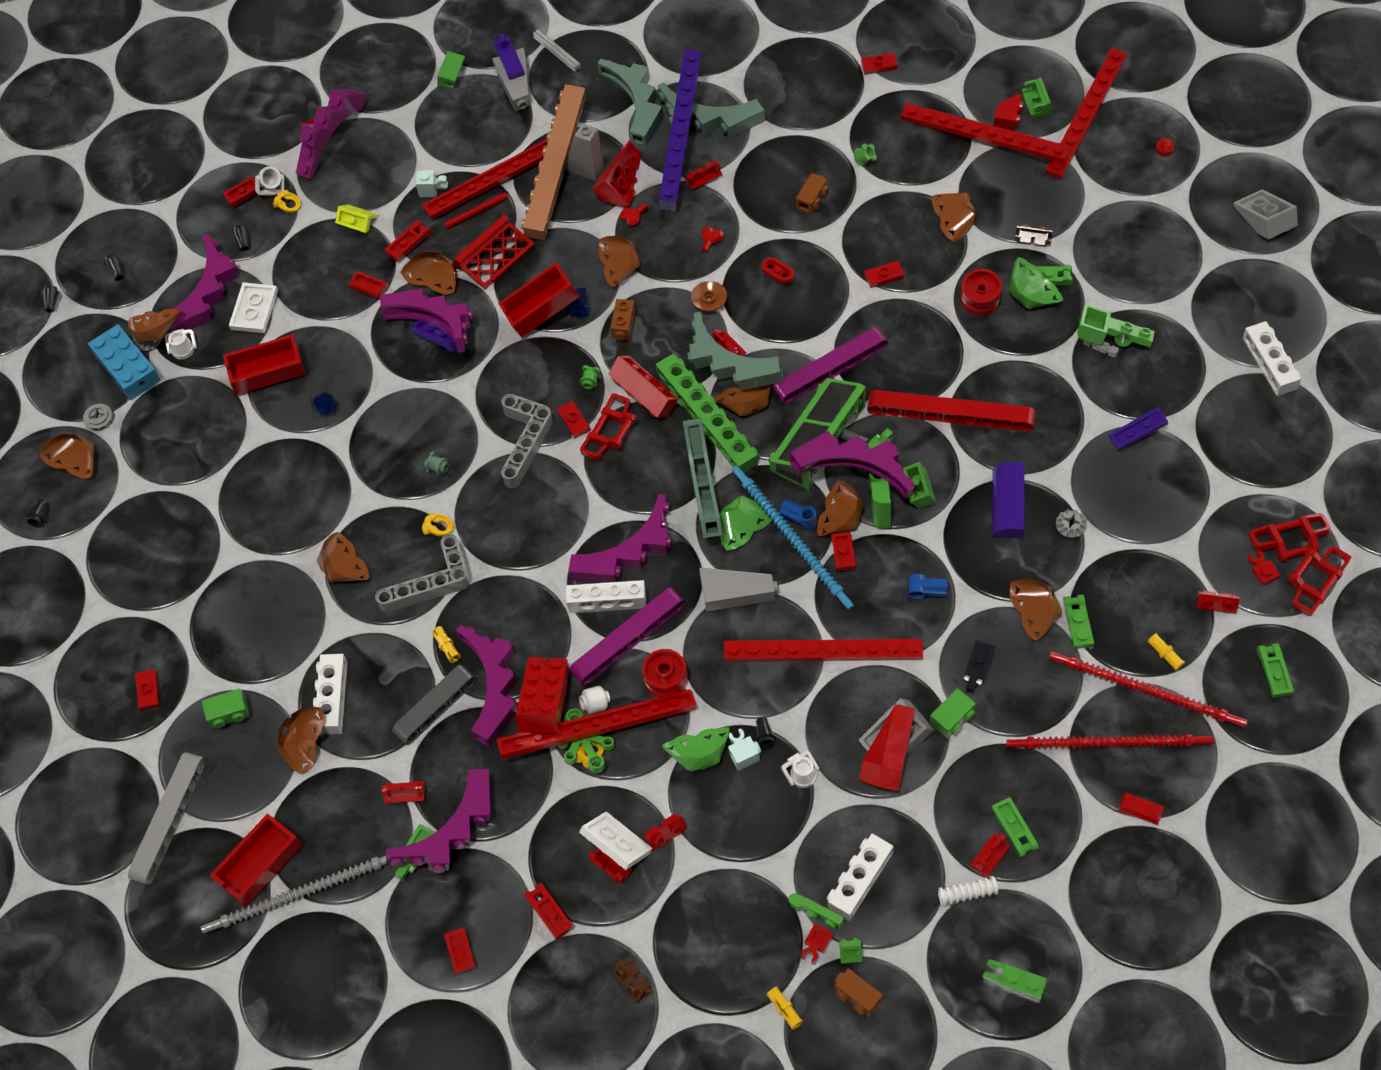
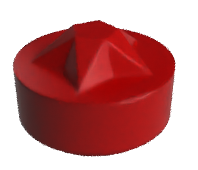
(1164, 147)

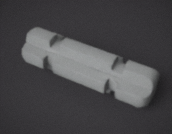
(1104, 348)

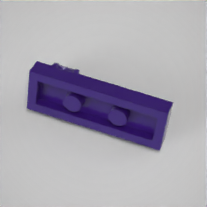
(508, 57)
(434, 334)
(1138, 429)

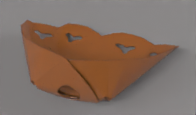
(956, 210)
(621, 260)
(431, 271)
(155, 327)
(745, 401)
(72, 452)
(842, 514)
(337, 563)
(1038, 606)
(300, 738)

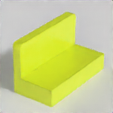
(354, 217)

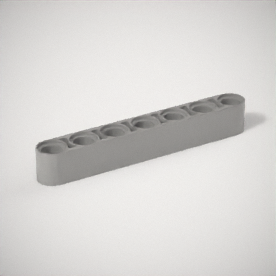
(166, 818)

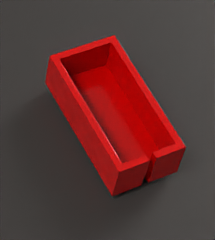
(539, 299)
(264, 364)
(542, 695)
(256, 860)

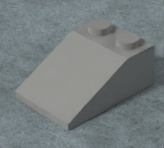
(1267, 213)
(919, 732)

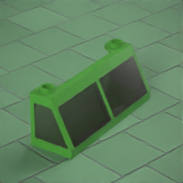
(827, 411)

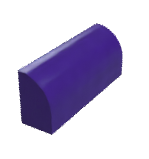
(1008, 500)

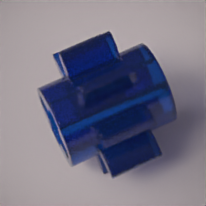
(325, 403)

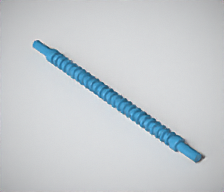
(836, 590)

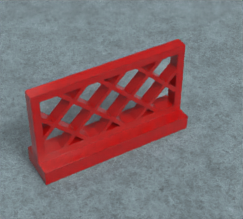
(481, 245)

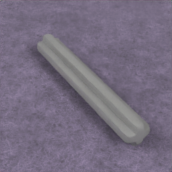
(557, 50)

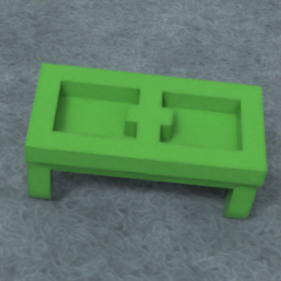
(449, 70)
(1036, 98)

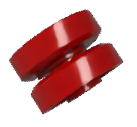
(981, 292)
(664, 673)

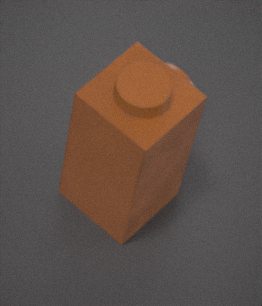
(812, 194)
(623, 319)
(857, 992)

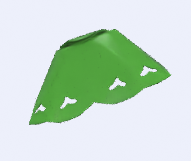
(1030, 289)
(741, 517)
(699, 751)

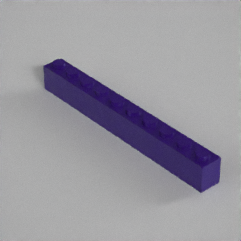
(679, 130)

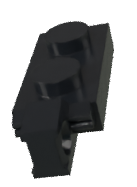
(978, 665)

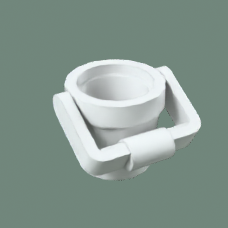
(269, 179)
(179, 344)
(803, 770)

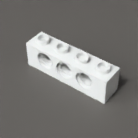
(1281, 383)
(606, 596)
(328, 665)
(848, 905)

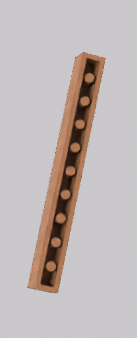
(554, 162)

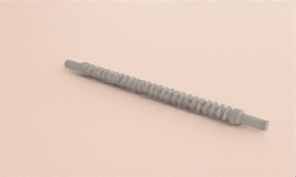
(226, 920)

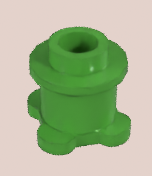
(865, 153)
(590, 377)

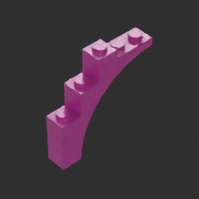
(327, 118)
(210, 289)
(435, 310)
(855, 453)
(607, 565)
(498, 705)
(455, 833)

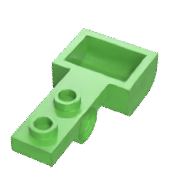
(1097, 323)
(880, 501)

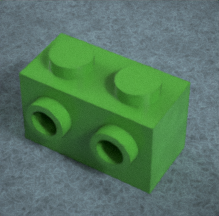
(923, 492)
(225, 708)
(953, 713)

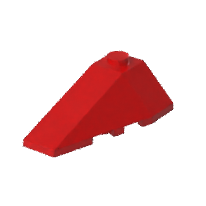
(618, 179)
(887, 754)

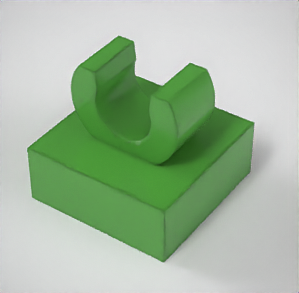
(850, 951)

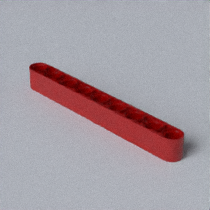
(951, 410)

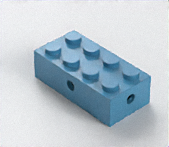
(124, 362)

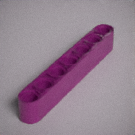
(830, 365)
(626, 636)

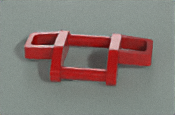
(609, 443)
(1278, 543)
(1319, 563)

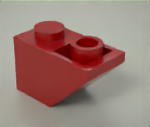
(1007, 113)

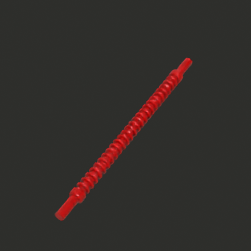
(1221, 715)
(1187, 740)

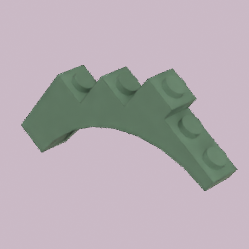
(643, 95)
(729, 119)
(745, 371)
(702, 478)

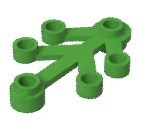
(593, 758)

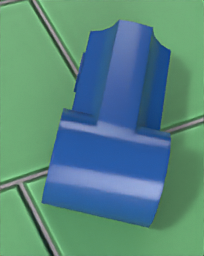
(798, 514)
(921, 587)

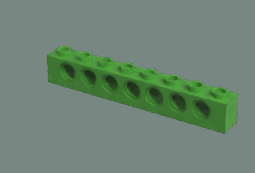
(697, 409)

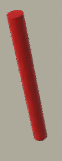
(476, 210)

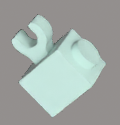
(428, 183)
(743, 751)

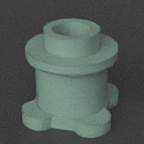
(436, 464)

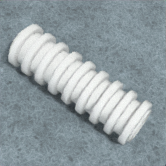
(968, 891)

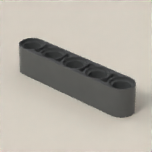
(434, 704)

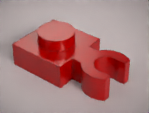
(1263, 571)
(817, 940)

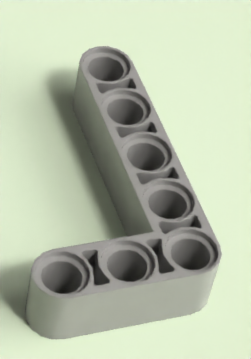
(528, 438)
(430, 582)

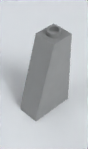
(517, 88)
(586, 154)
(735, 588)

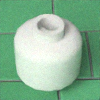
(594, 700)

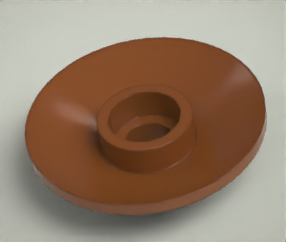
(708, 290)

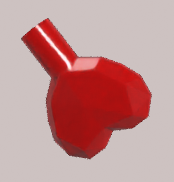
(633, 215)
(710, 237)

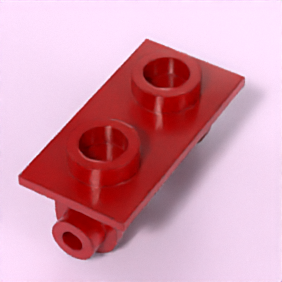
(702, 176)
(728, 342)
(1221, 603)
(403, 792)
(671, 828)
(990, 854)
(609, 866)

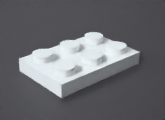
(253, 307)
(615, 840)

